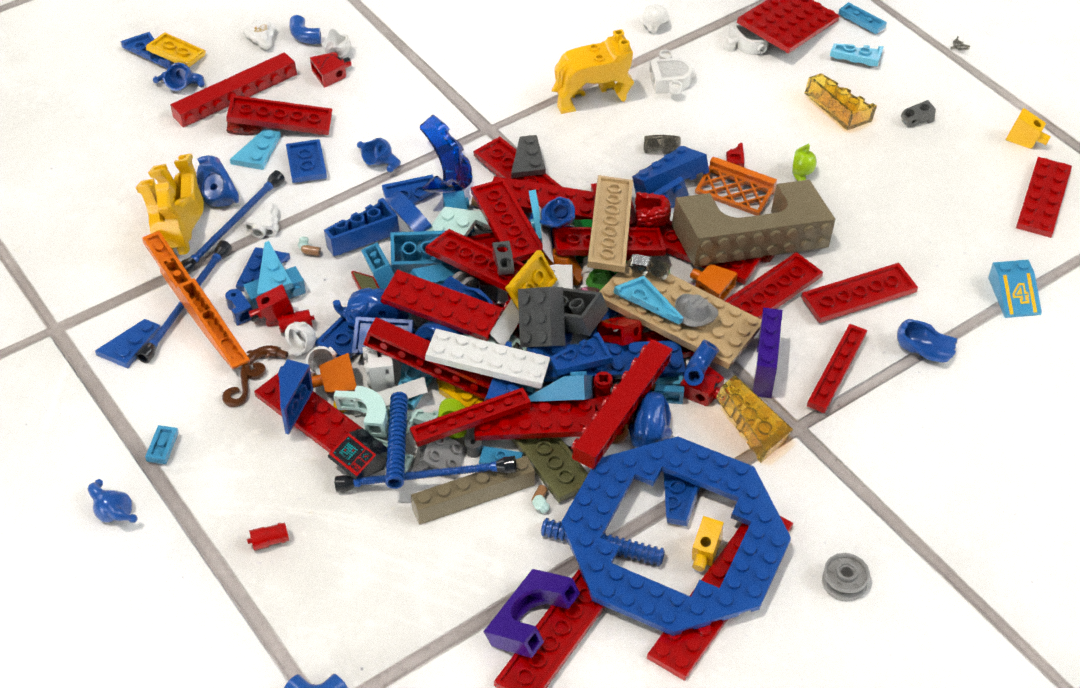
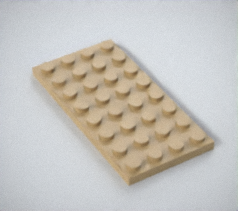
(728, 332)

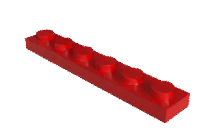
(836, 368)
(470, 417)

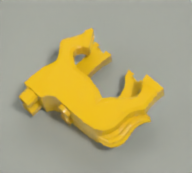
(594, 64)
(173, 203)

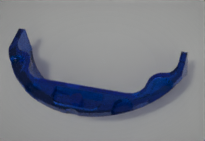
(454, 163)

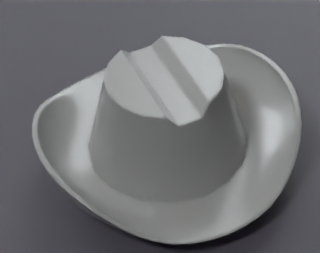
(695, 310)

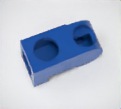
(238, 305)

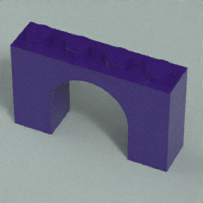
(767, 352)
(536, 589)

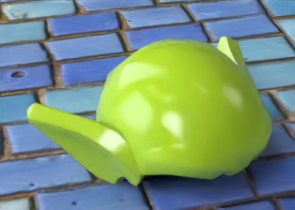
(803, 163)

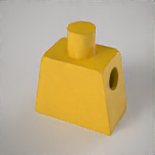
(1028, 130)
(706, 543)

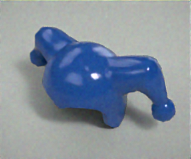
(179, 76)
(379, 152)
(110, 504)

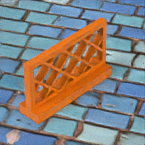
(741, 176)

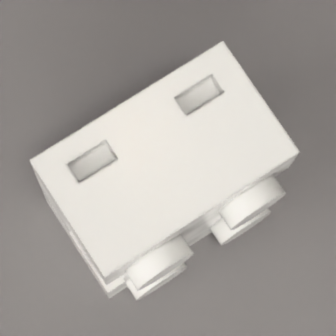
(379, 369)

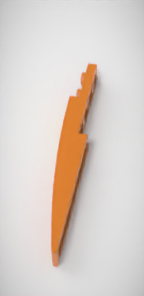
(195, 301)

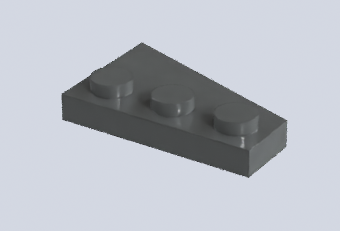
(528, 158)

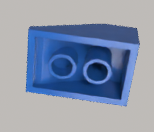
(295, 391)

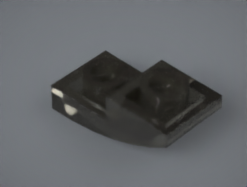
(662, 143)
(643, 264)

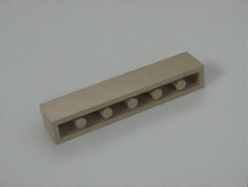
(470, 491)

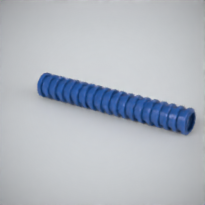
(396, 440)
(627, 548)

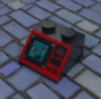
(359, 454)

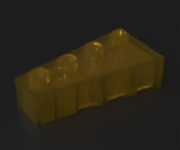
(839, 102)
(754, 418)

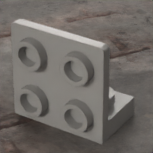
(439, 454)

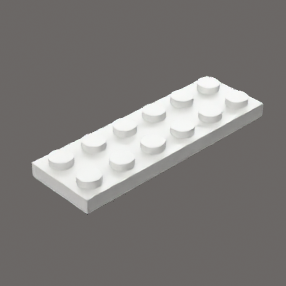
(487, 358)

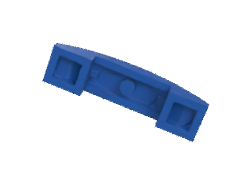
(408, 212)

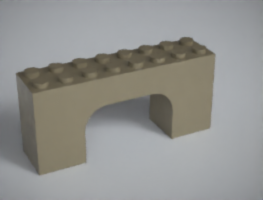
(795, 224)

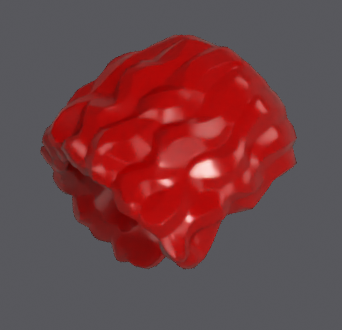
(652, 210)

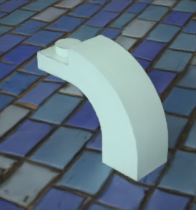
(369, 402)

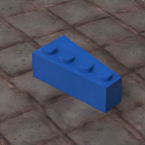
(680, 162)
(362, 228)

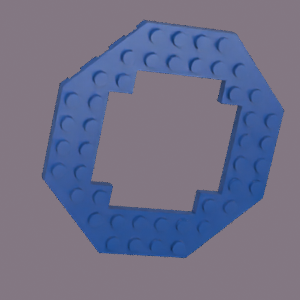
(648, 600)

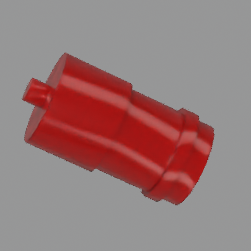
(300, 316)
(602, 384)
(267, 536)

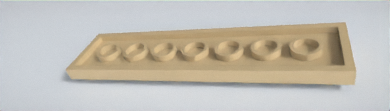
(610, 224)

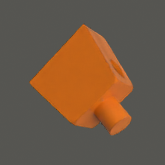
(715, 280)
(336, 375)

